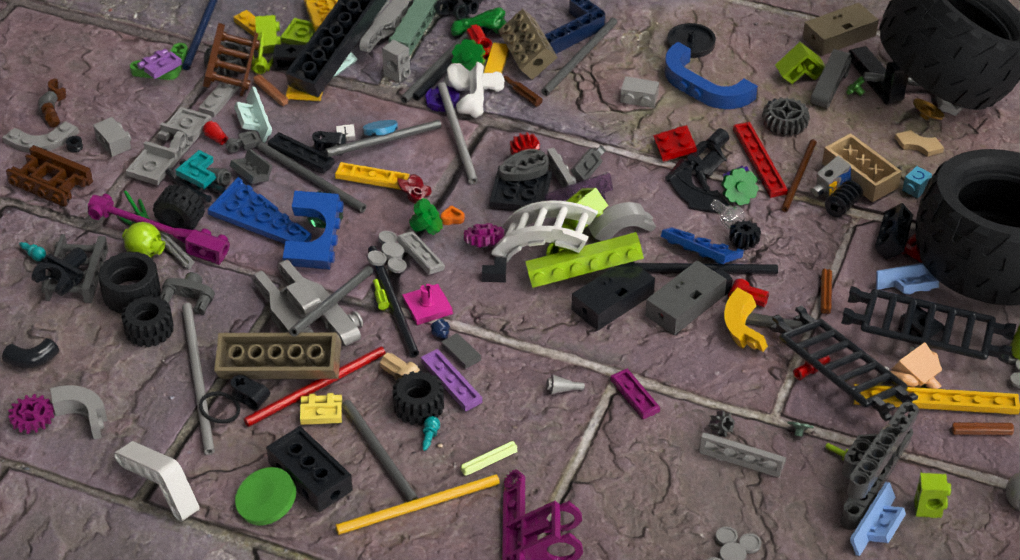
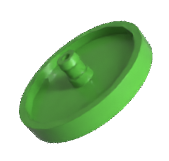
(265, 496)

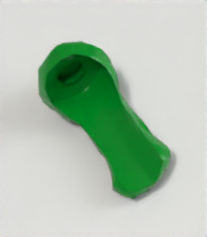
(491, 18)

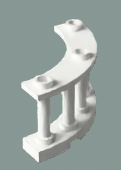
(521, 236)

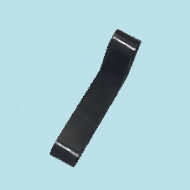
(895, 80)

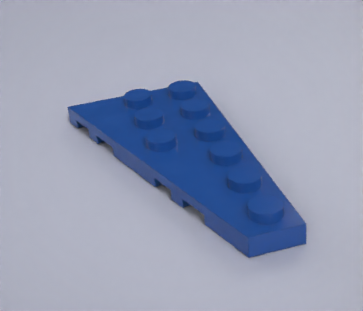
(257, 214)

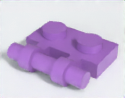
(159, 63)

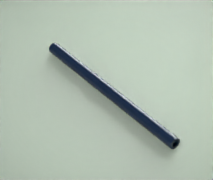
(199, 34)

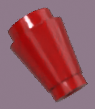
(214, 132)

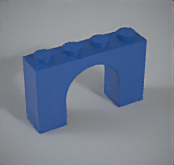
(319, 252)

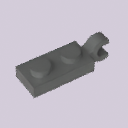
(588, 163)

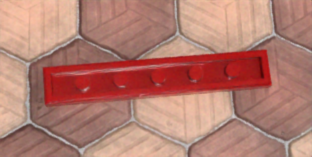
(760, 159)

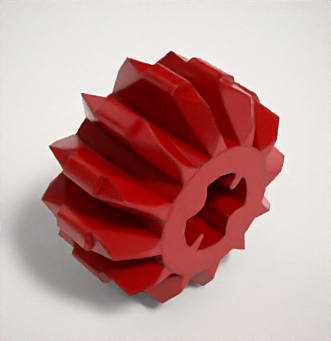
(524, 142)

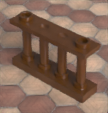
(218, 49)

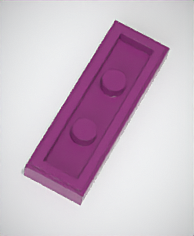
(635, 393)

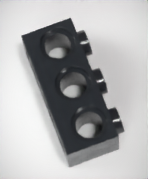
(894, 231)

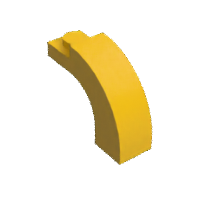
(736, 312)

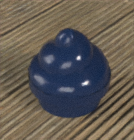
(440, 329)

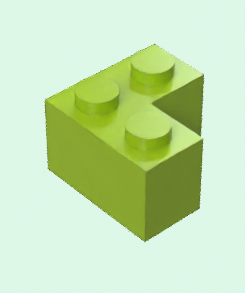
(798, 62)

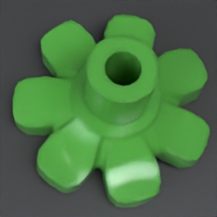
(856, 87)

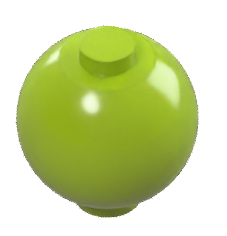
(143, 238)

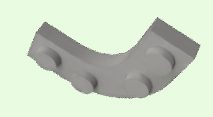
(50, 141)

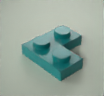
(195, 169)

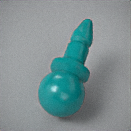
(36, 252)
(431, 426)

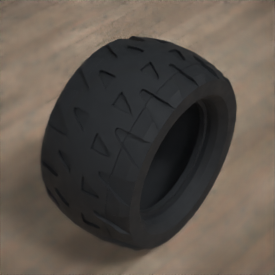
(956, 47)
(972, 225)

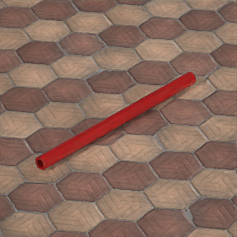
(313, 387)

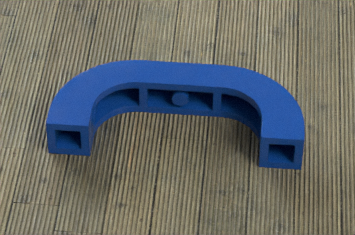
(701, 89)

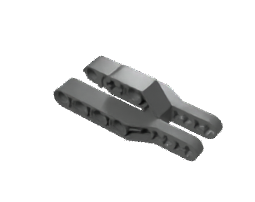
(872, 462)

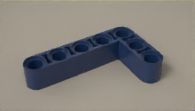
(587, 23)

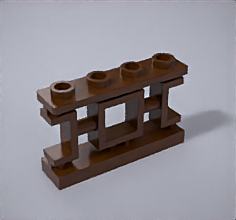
(52, 164)

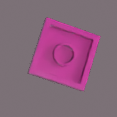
(427, 304)

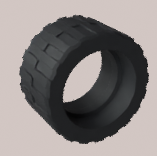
(125, 268)

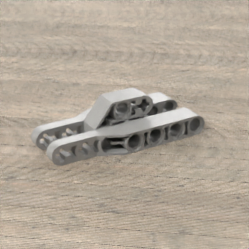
(385, 23)
(304, 297)

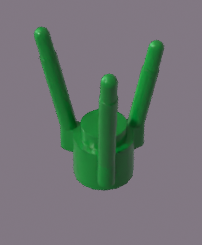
(137, 212)

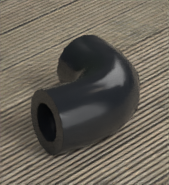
(30, 357)

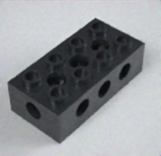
(314, 471)

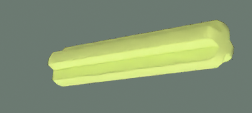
(488, 458)

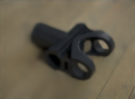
(460, 7)
(62, 270)

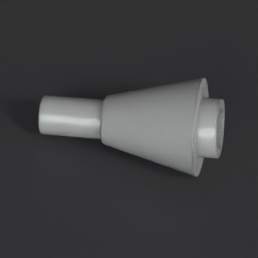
(558, 384)

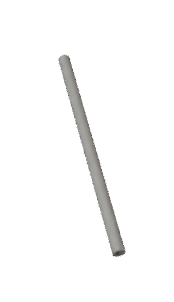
(197, 377)

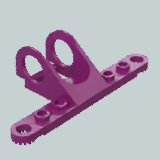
(522, 529)

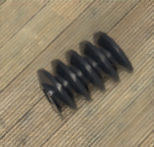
(843, 198)

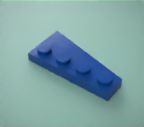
(718, 252)

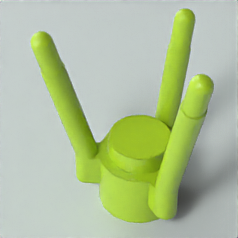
(260, 64)

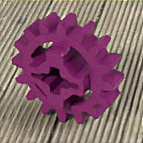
(483, 235)
(31, 413)

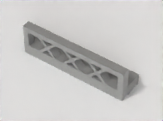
(742, 455)

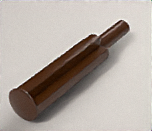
(524, 92)

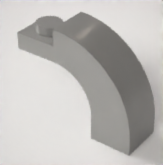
(619, 217)
(81, 401)

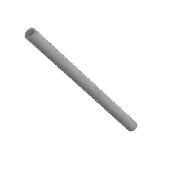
(470, 172)

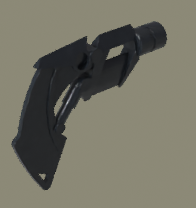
(681, 174)

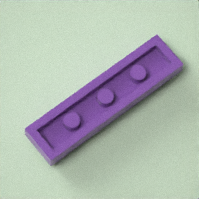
(451, 380)

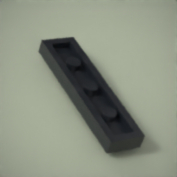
(301, 152)

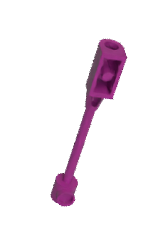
(197, 243)

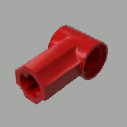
(476, 33)
(760, 296)

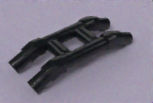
(216, 188)

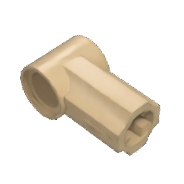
(396, 366)

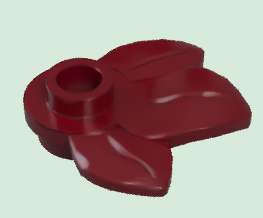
(414, 188)

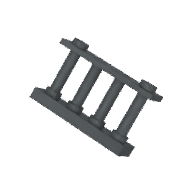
(90, 275)

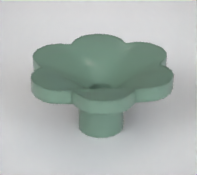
(800, 427)

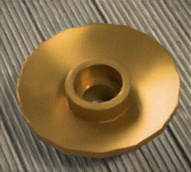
(928, 110)

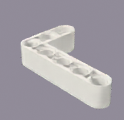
(162, 471)

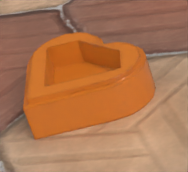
(452, 216)

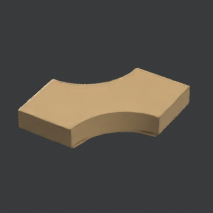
(925, 145)

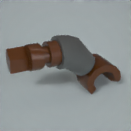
(47, 102)

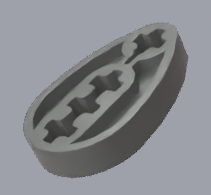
(524, 165)

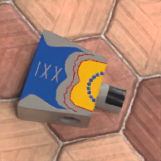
(832, 177)

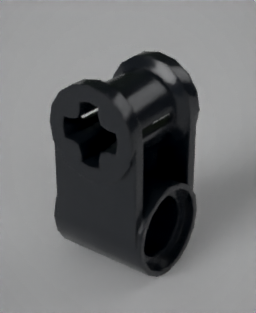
(328, 140)
(249, 392)

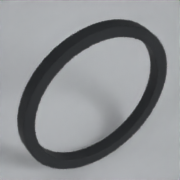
(221, 421)

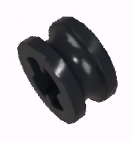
(74, 144)

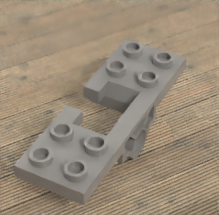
(156, 159)

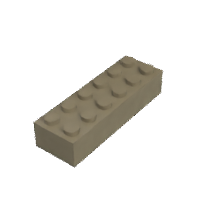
(278, 355)

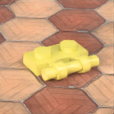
(321, 409)

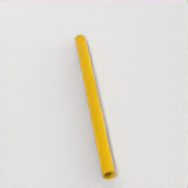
(417, 504)

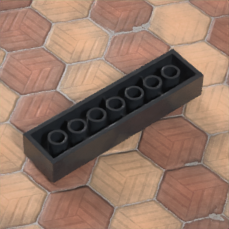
(331, 44)

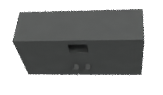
(685, 297)

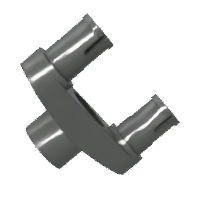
(191, 288)

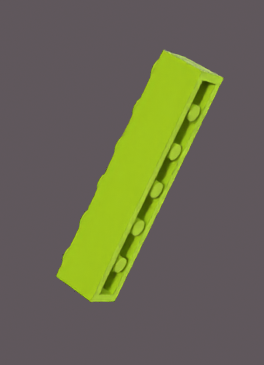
(590, 259)

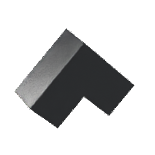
(495, 272)

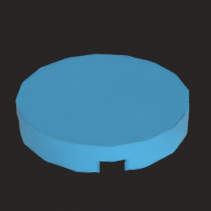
(380, 127)

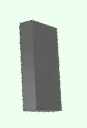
(461, 350)

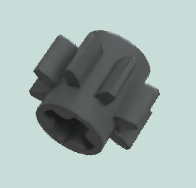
(721, 423)

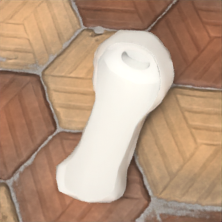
(459, 79)
(473, 102)

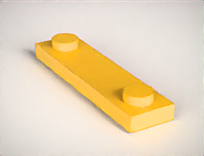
(369, 175)

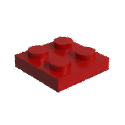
(675, 143)

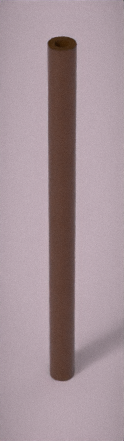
(799, 174)

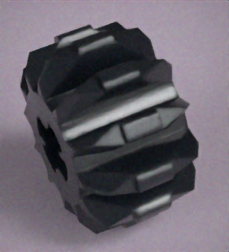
(744, 234)

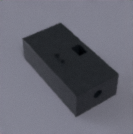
(612, 294)

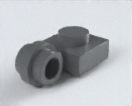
(247, 140)

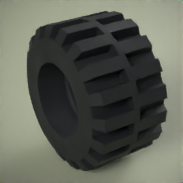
(178, 207)
(147, 321)
(418, 397)

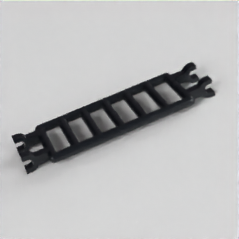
(1006, 330)
(875, 401)

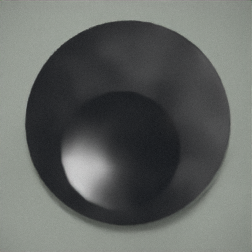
(694, 36)

